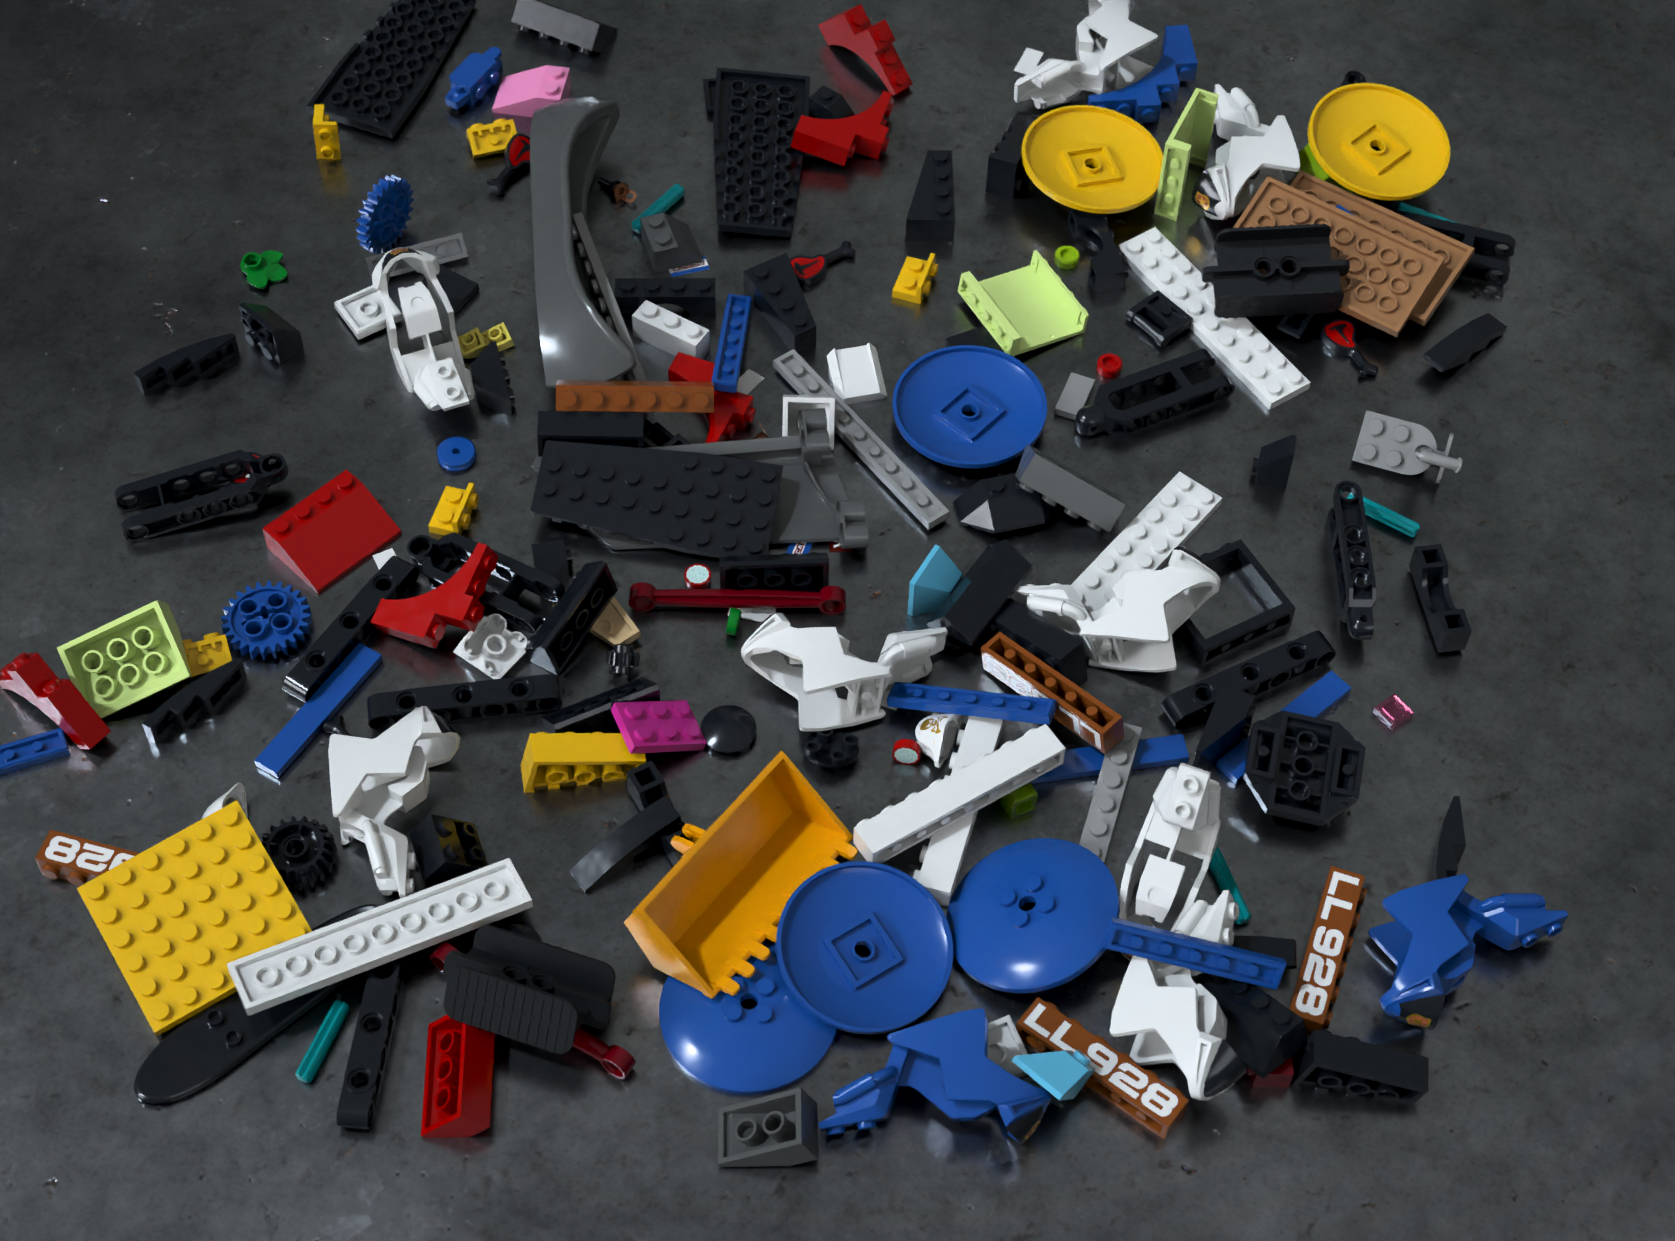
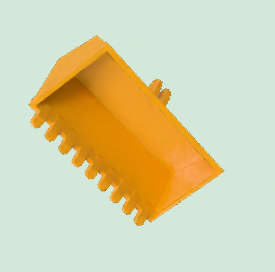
(737, 880)

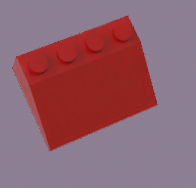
(330, 531)

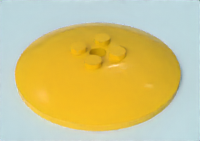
(1380, 116)
(1117, 147)

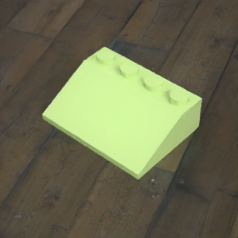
(127, 659)

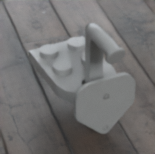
(1392, 444)

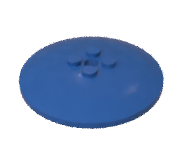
(969, 378)
(870, 908)
(1039, 946)
(741, 1047)

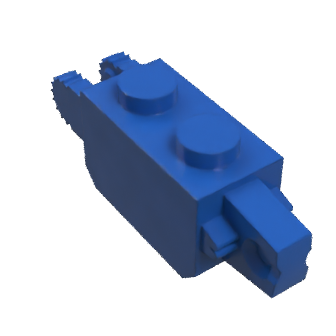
(474, 77)

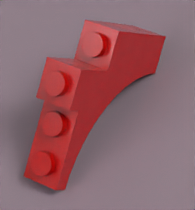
(869, 41)
(842, 137)
(730, 409)
(452, 603)
(55, 697)

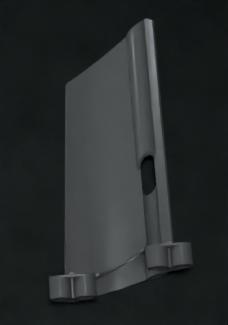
(810, 495)

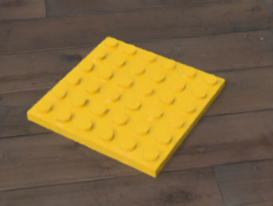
(190, 911)

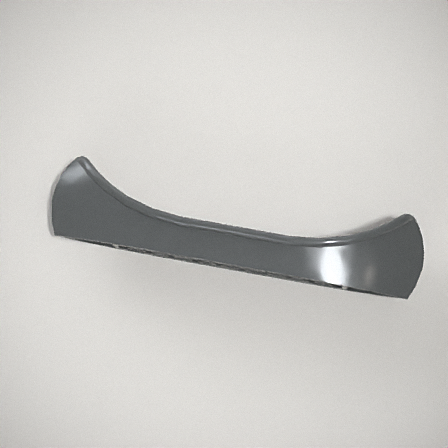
(564, 155)

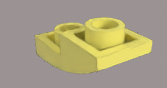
(474, 342)

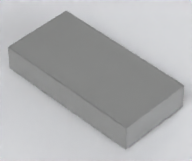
(1074, 395)

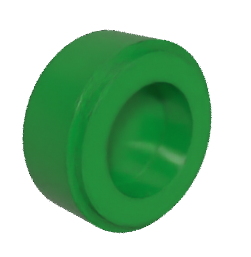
(733, 621)

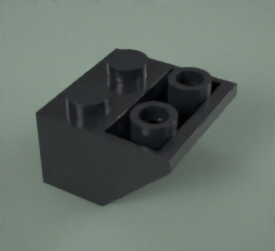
(270, 332)
(446, 848)

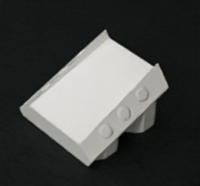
(856, 374)
(492, 646)

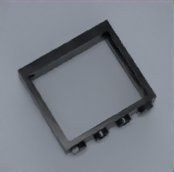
(1250, 630)

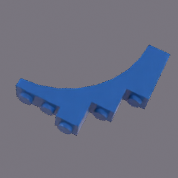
(1145, 96)

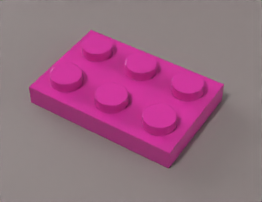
(658, 726)

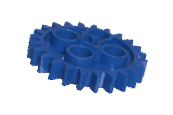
(384, 214)
(263, 615)

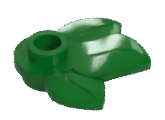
(263, 268)

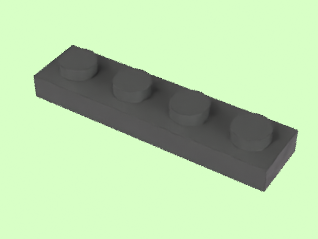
(443, 248)

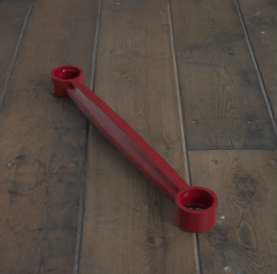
(829, 600)
(613, 1059)

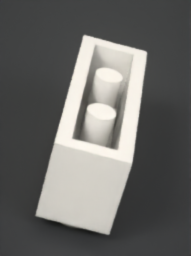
(670, 331)

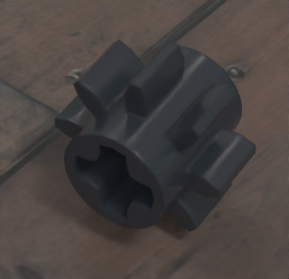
(622, 658)

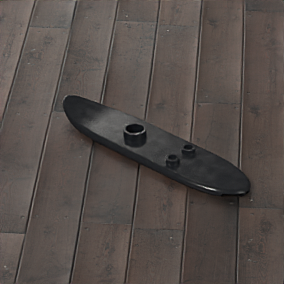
(219, 1040)

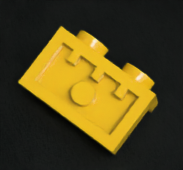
(325, 135)
(490, 138)
(915, 279)
(454, 510)
(206, 654)

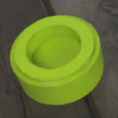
(1067, 257)

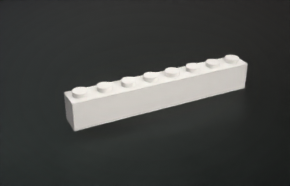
(958, 795)
(947, 848)

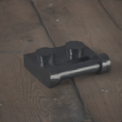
(1164, 313)

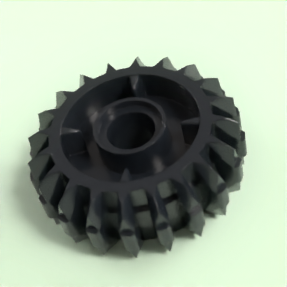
(301, 836)

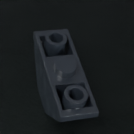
(491, 380)

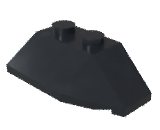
(1001, 506)

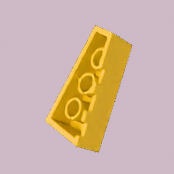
(575, 758)

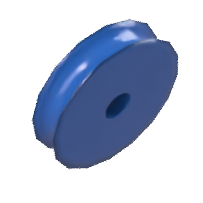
(460, 461)

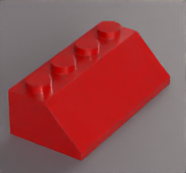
(457, 1080)

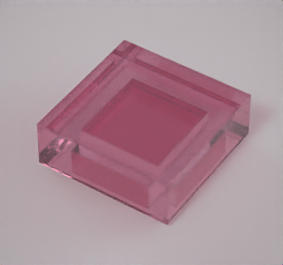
(1393, 712)

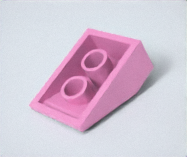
(531, 89)

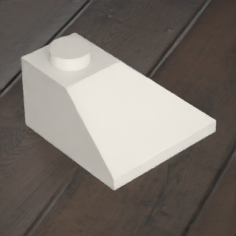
(793, 403)

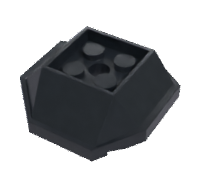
(1320, 748)

